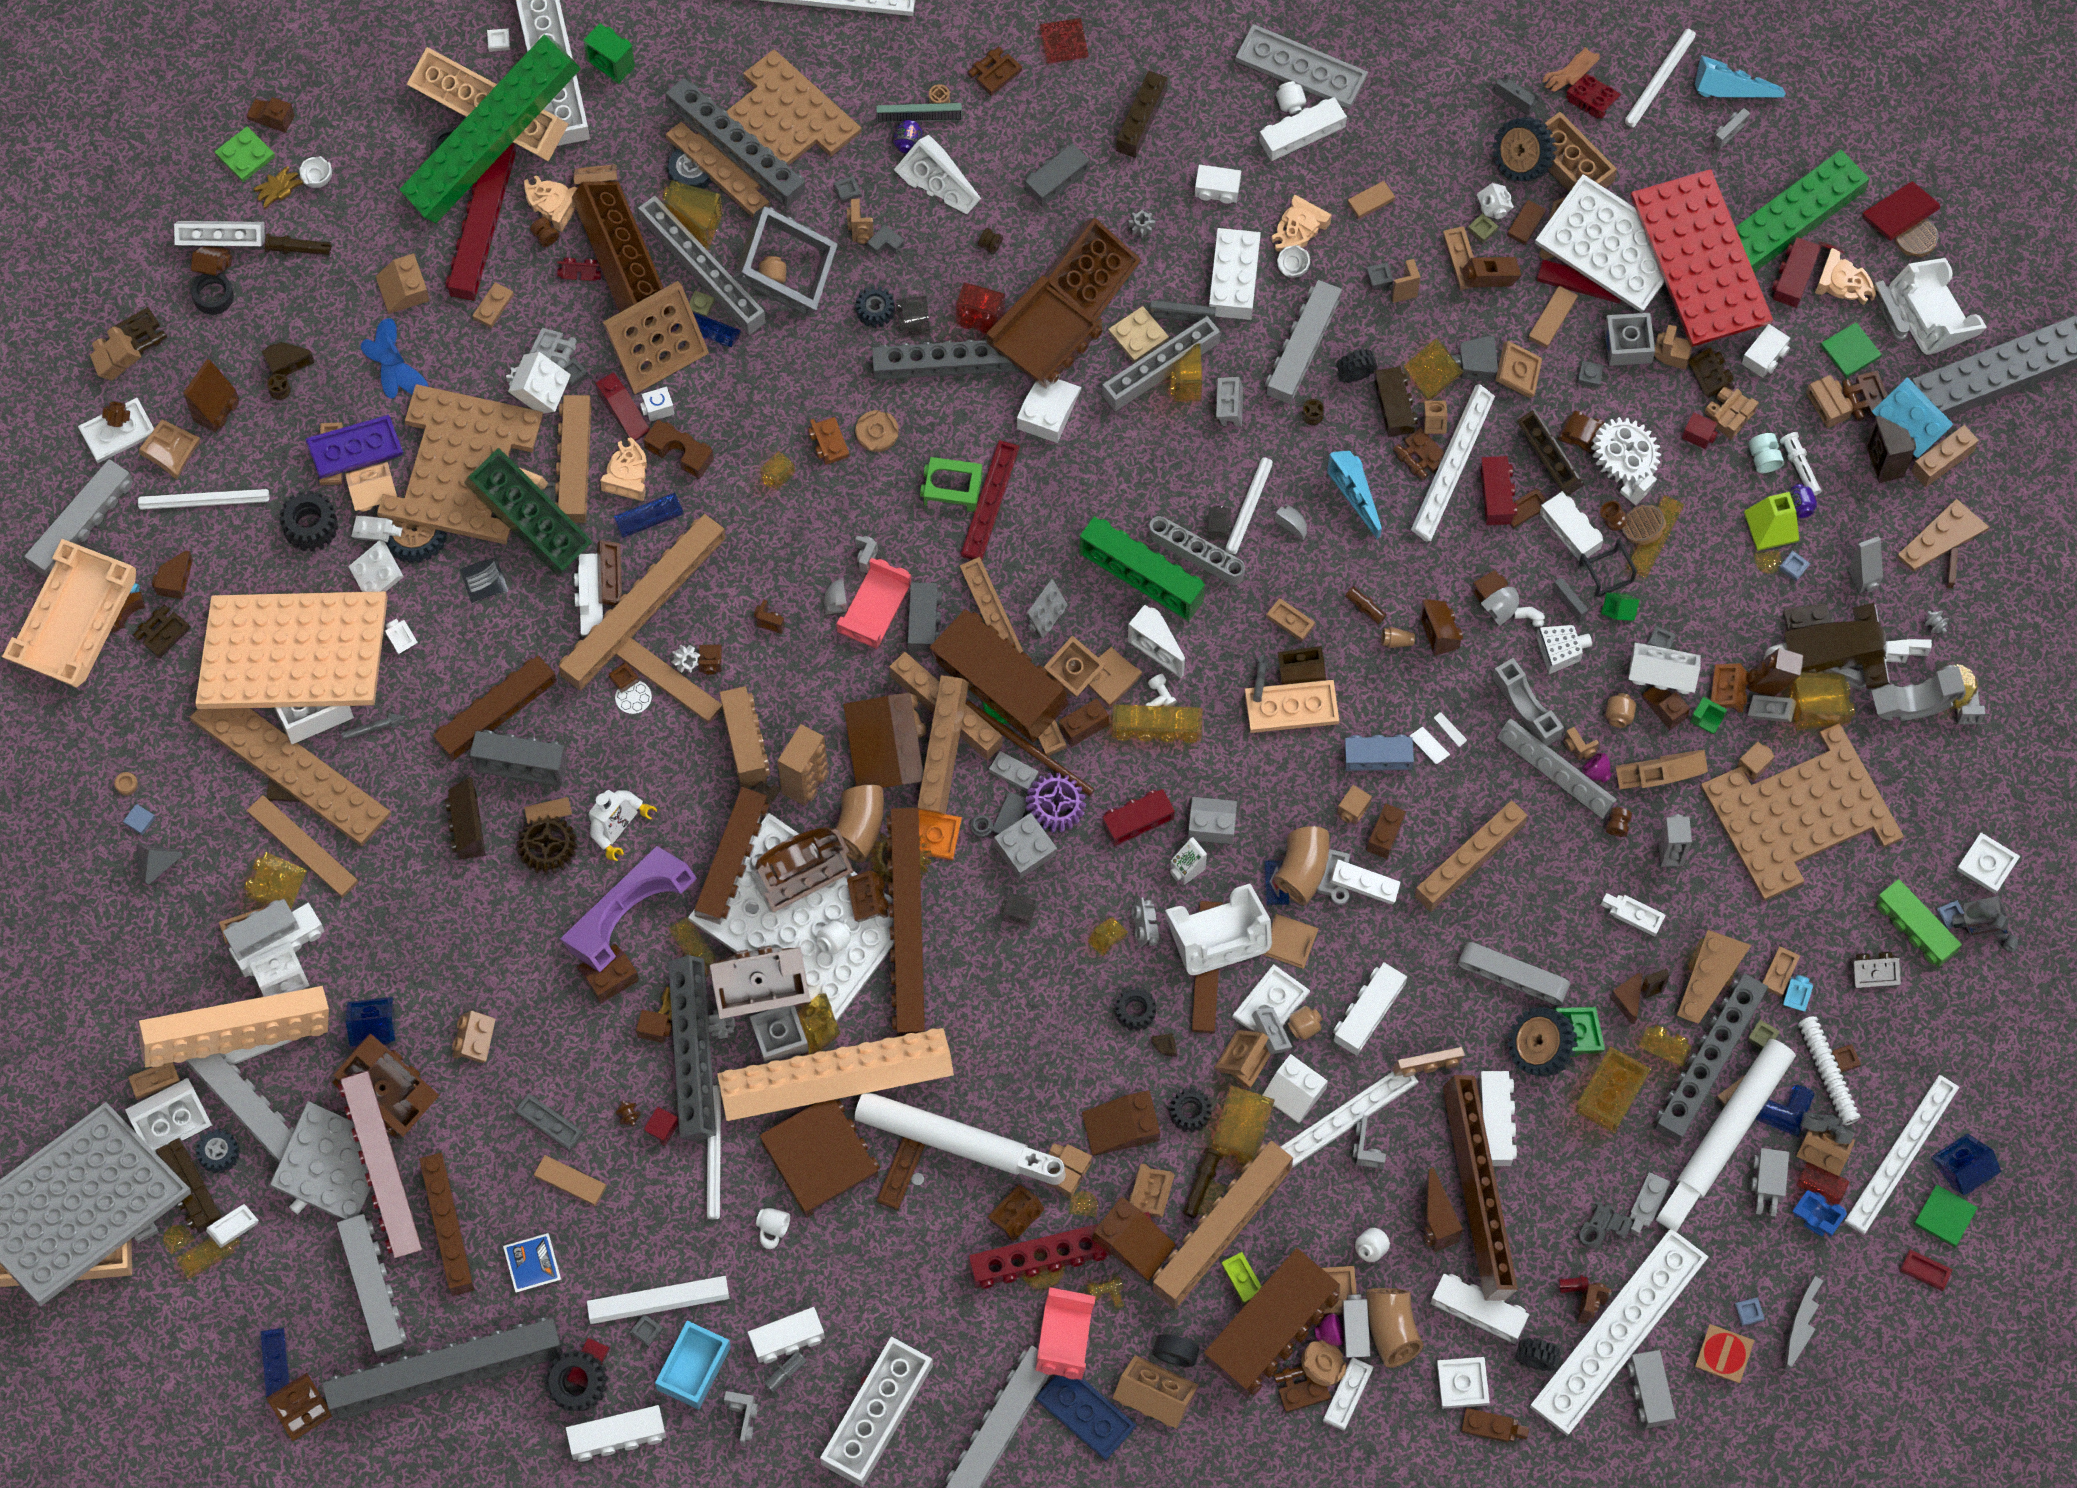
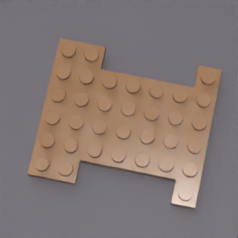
(783, 115)
(456, 441)
(1799, 813)

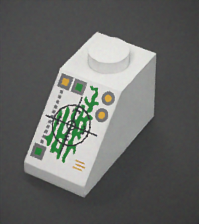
(1188, 862)

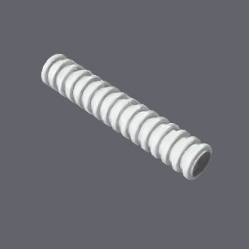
(1829, 1070)

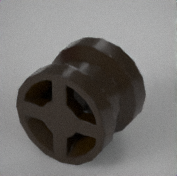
(990, 240)
(278, 381)
(1311, 407)

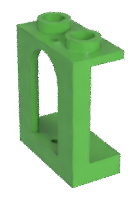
(933, 493)

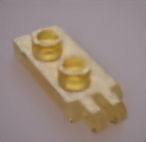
(691, 942)
(205, 1256)

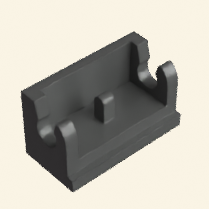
(1516, 95)

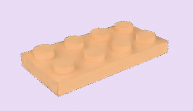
(1293, 706)

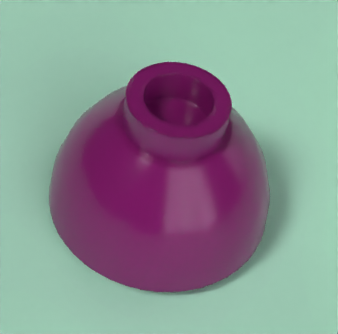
(1598, 768)
(1330, 1330)

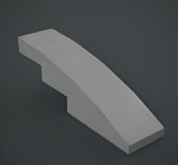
(1800, 1329)

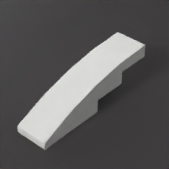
(1900, 650)

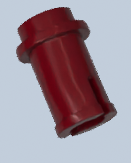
(1573, 1284)

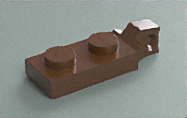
(1493, 1426)

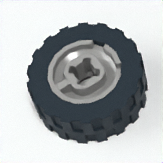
(684, 171)

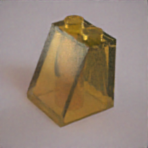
(695, 209)
(1821, 700)
(1243, 1124)

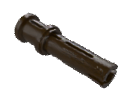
(287, 245)
(1205, 1173)

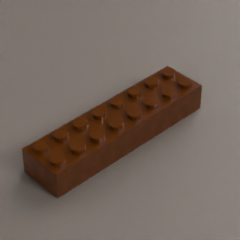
(618, 244)

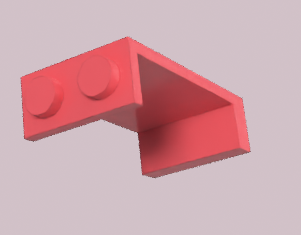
(875, 603)
(1064, 1333)

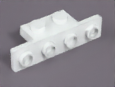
(587, 599)

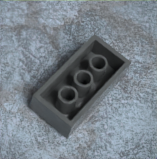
(519, 758)

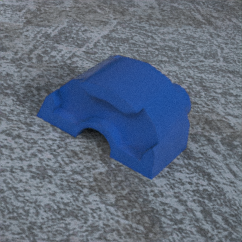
(1819, 1215)

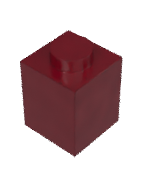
(1700, 431)

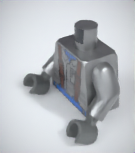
(1986, 918)

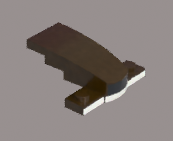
(1845, 645)

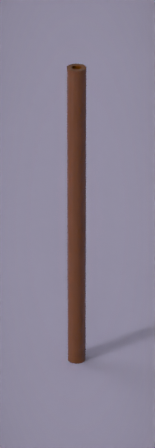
(1029, 748)

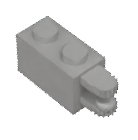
(1770, 1178)

